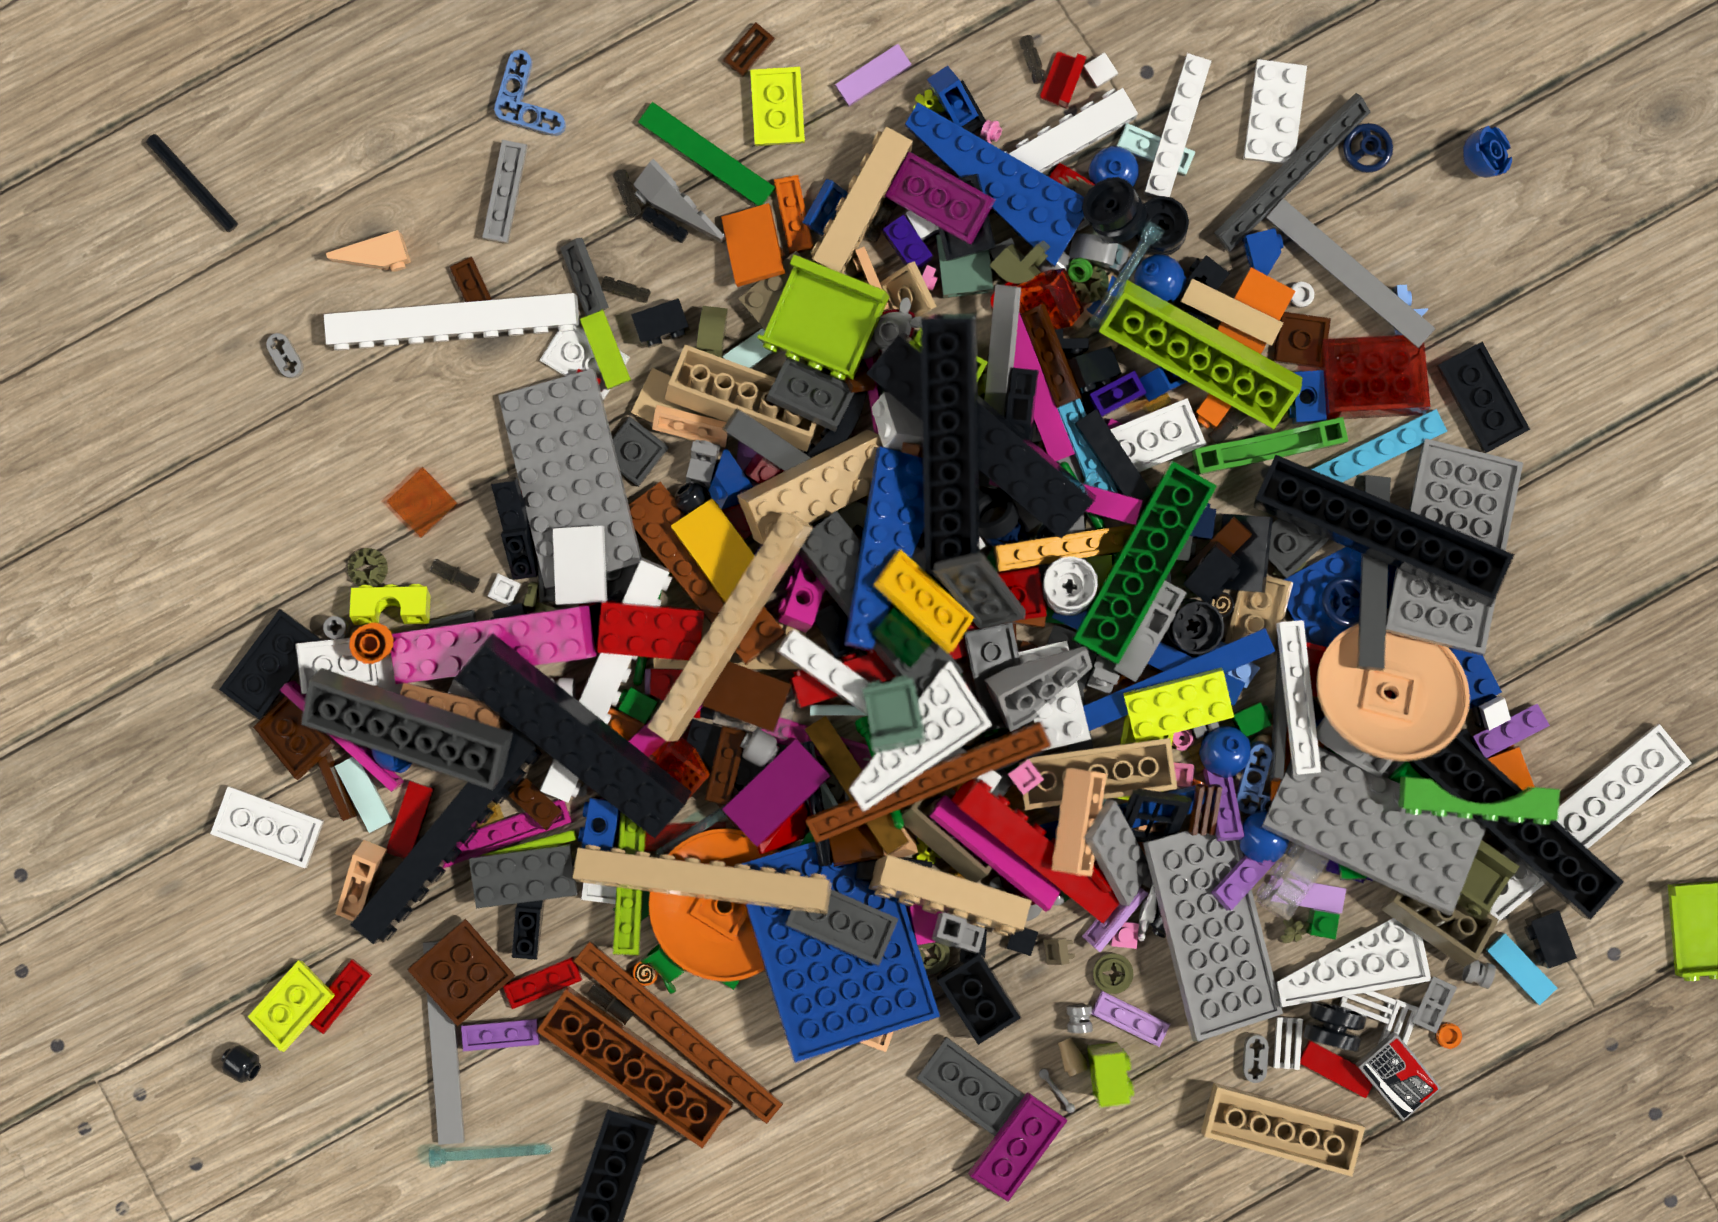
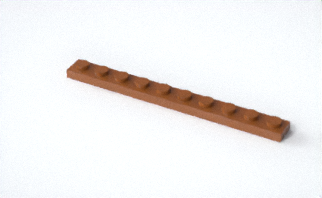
(933, 780)
(678, 1032)

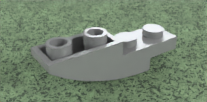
(1150, 631)
(1377, 766)

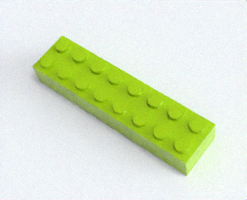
(1200, 354)

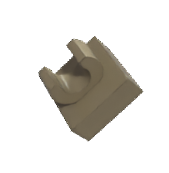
(1057, 951)

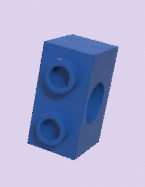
(1315, 411)
(599, 809)

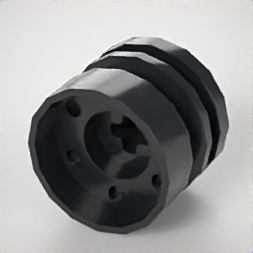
(1175, 221)
(1205, 631)

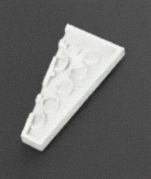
(949, 721)
(1372, 962)

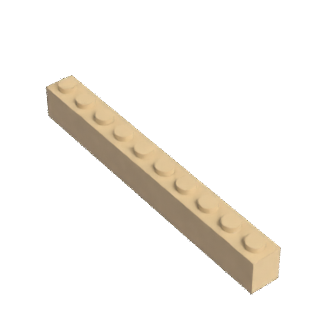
(730, 626)
(702, 880)

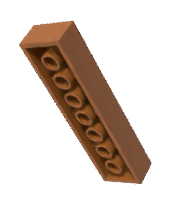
(635, 1067)

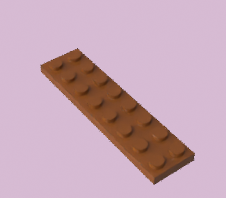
(652, 521)

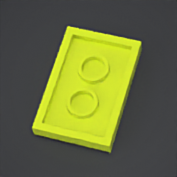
(777, 106)
(291, 1005)

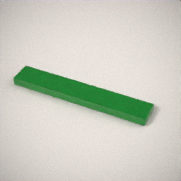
(706, 155)

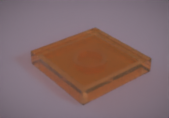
(422, 502)

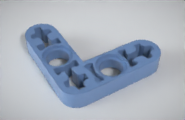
(515, 99)
(1255, 790)

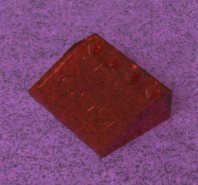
(1374, 377)

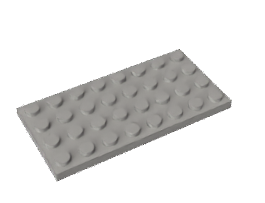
(569, 467)
(1472, 496)
(1359, 825)
(1214, 951)

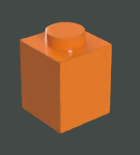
(1211, 411)

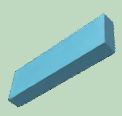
(1521, 969)

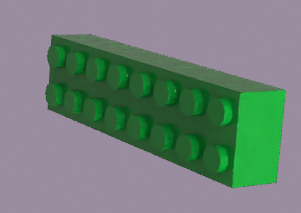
(1144, 562)

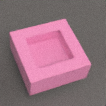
(929, 277)
(1184, 775)
(1025, 777)
(1126, 936)

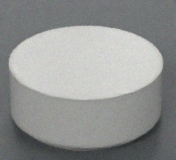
(1303, 296)

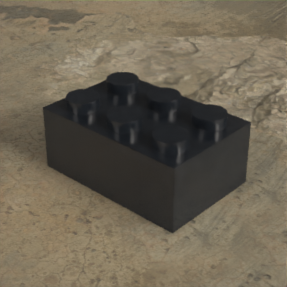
(978, 997)

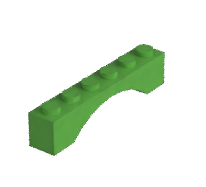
(1263, 448)
(1532, 802)

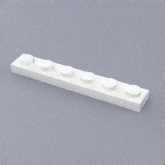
(1177, 126)
(1298, 697)

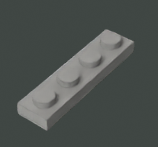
(505, 191)

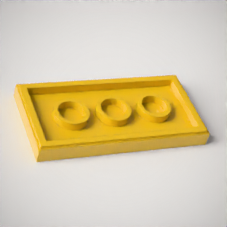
(714, 546)
(923, 601)

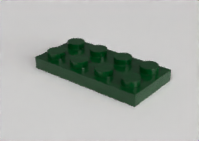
(903, 635)

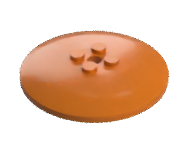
(694, 930)

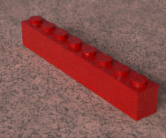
(869, 667)
(1030, 845)

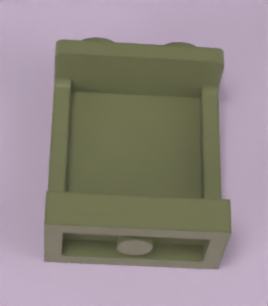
(1485, 881)

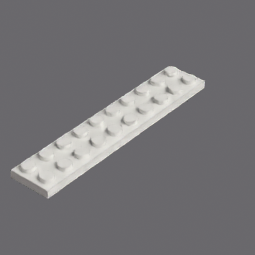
(1604, 803)

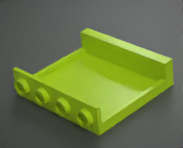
(824, 318)
(1694, 929)

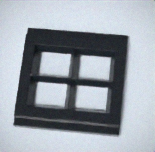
(1174, 822)

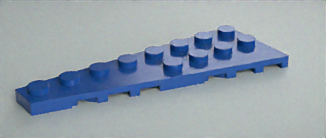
(1024, 197)
(891, 523)

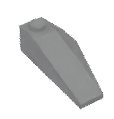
(662, 193)
(1027, 687)

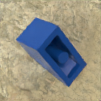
(952, 96)
(1263, 249)
(1160, 382)
(728, 481)

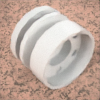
(1083, 581)

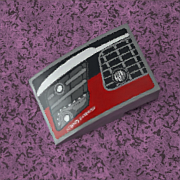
(1398, 1076)

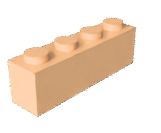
(1078, 810)

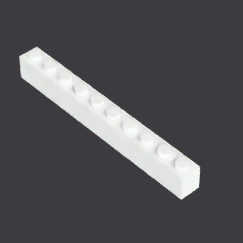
(1060, 142)
(452, 320)
(608, 674)
(842, 681)

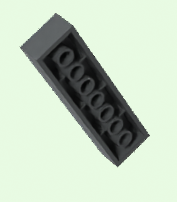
(833, 557)
(406, 728)

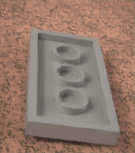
(1117, 852)

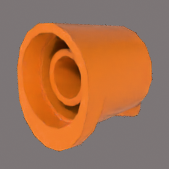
(371, 643)

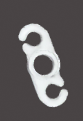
(1147, 913)

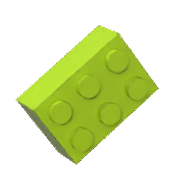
(1109, 1074)

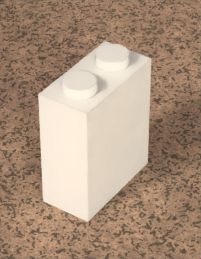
(896, 423)

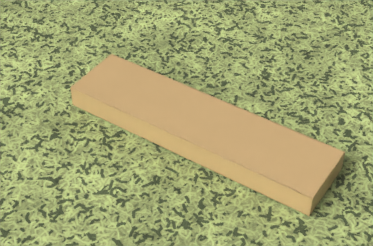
(1231, 311)

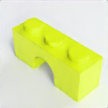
(369, 602)

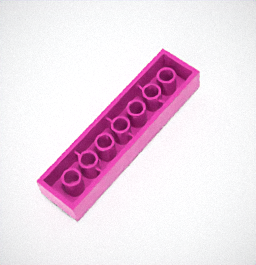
(536, 637)

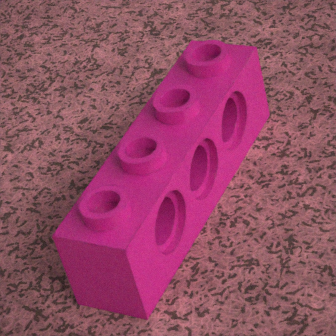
(793, 613)

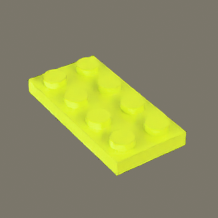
(1178, 705)

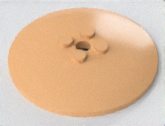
(1427, 705)

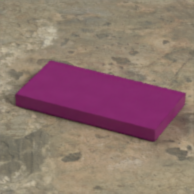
(940, 197)
(776, 792)
(1017, 1146)

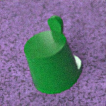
(664, 966)

